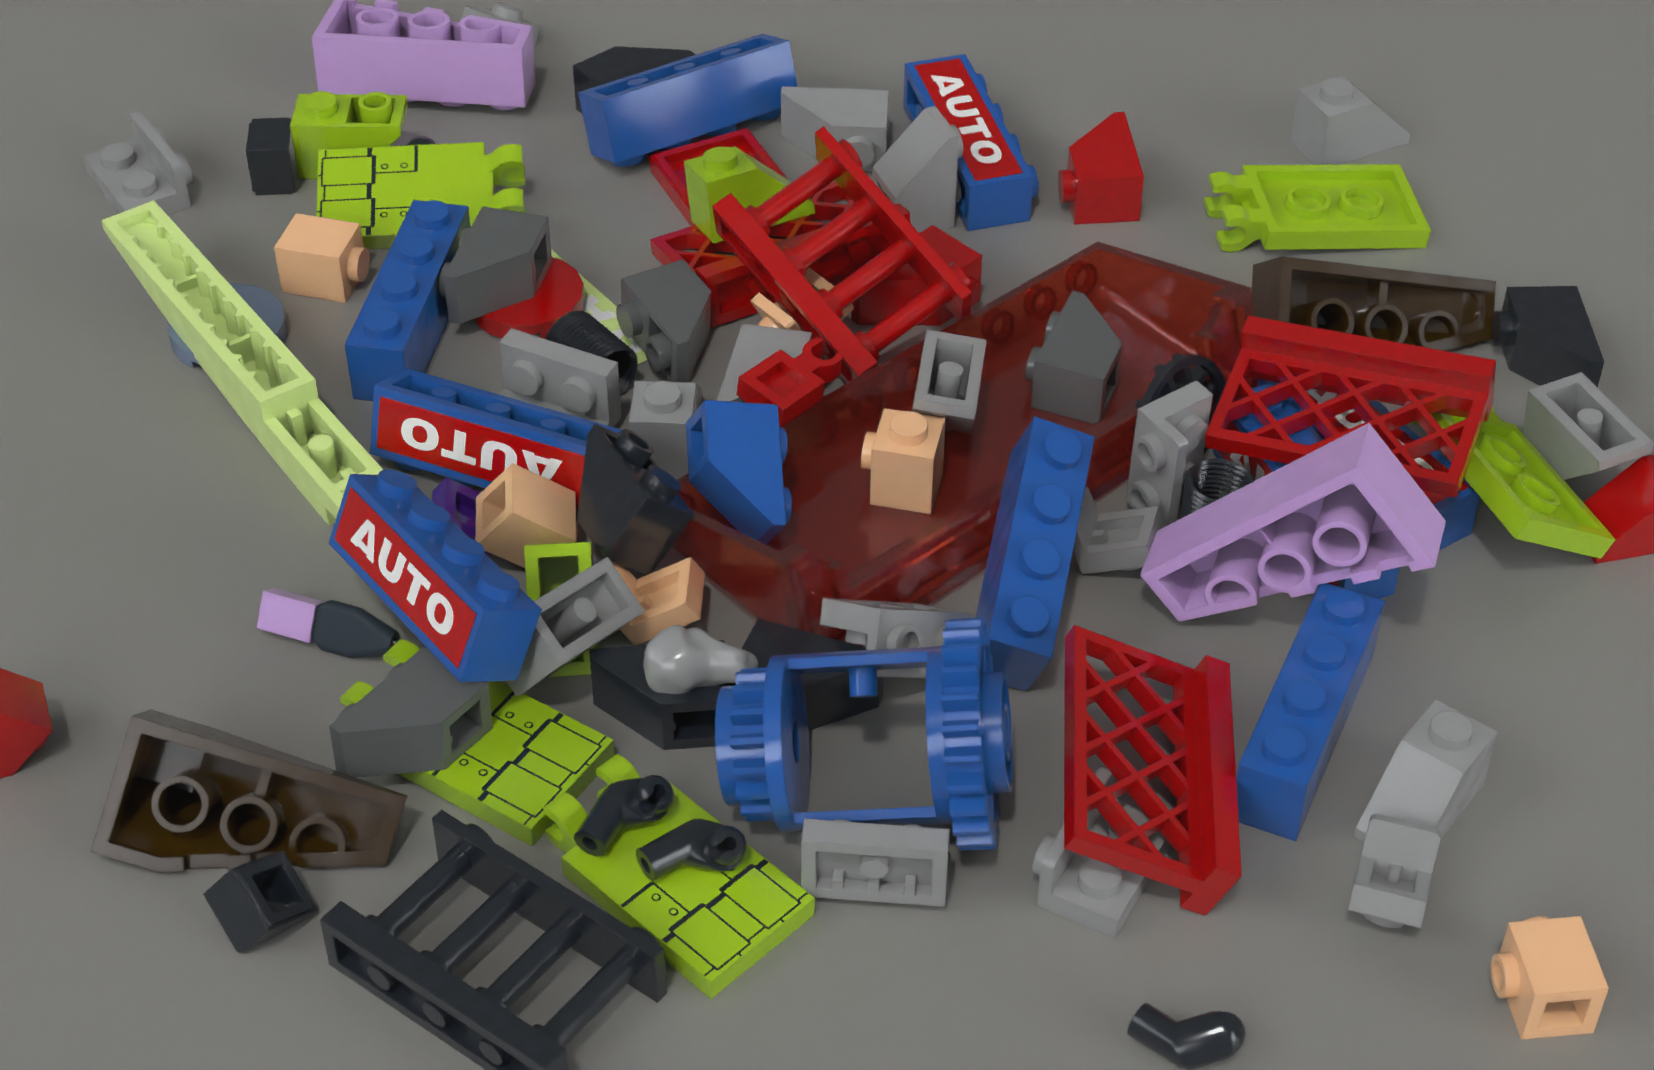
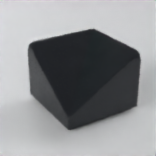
(269, 156)
(259, 901)

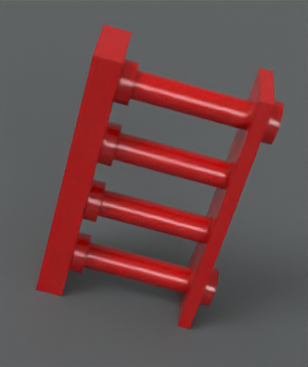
(820, 312)

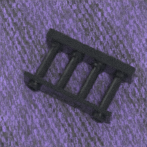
(479, 1019)

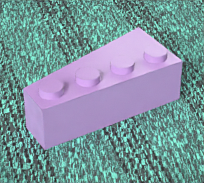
(423, 55)
(1301, 526)

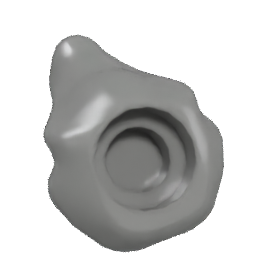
(691, 659)

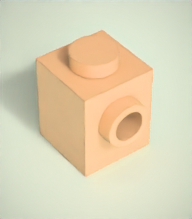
(321, 258)
(905, 460)
(523, 511)
(1549, 977)

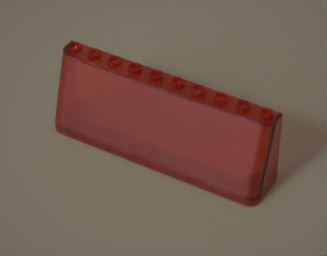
(877, 553)

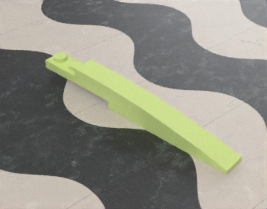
(242, 358)

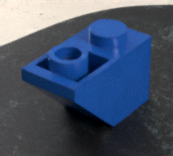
(738, 463)

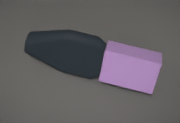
(328, 624)

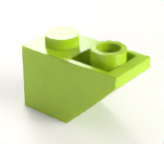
(342, 122)

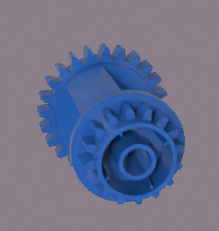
(968, 729)

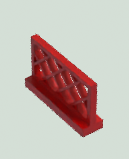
(733, 283)
(1361, 372)
(1198, 773)

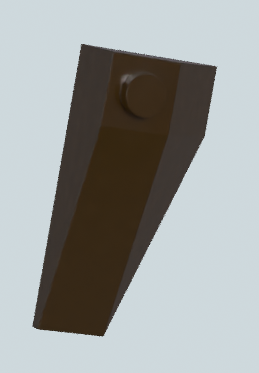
(1375, 301)
(220, 801)

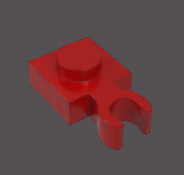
(790, 381)

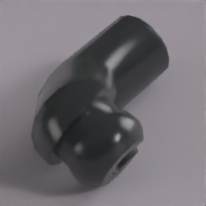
(622, 807)
(694, 844)
(1191, 1041)

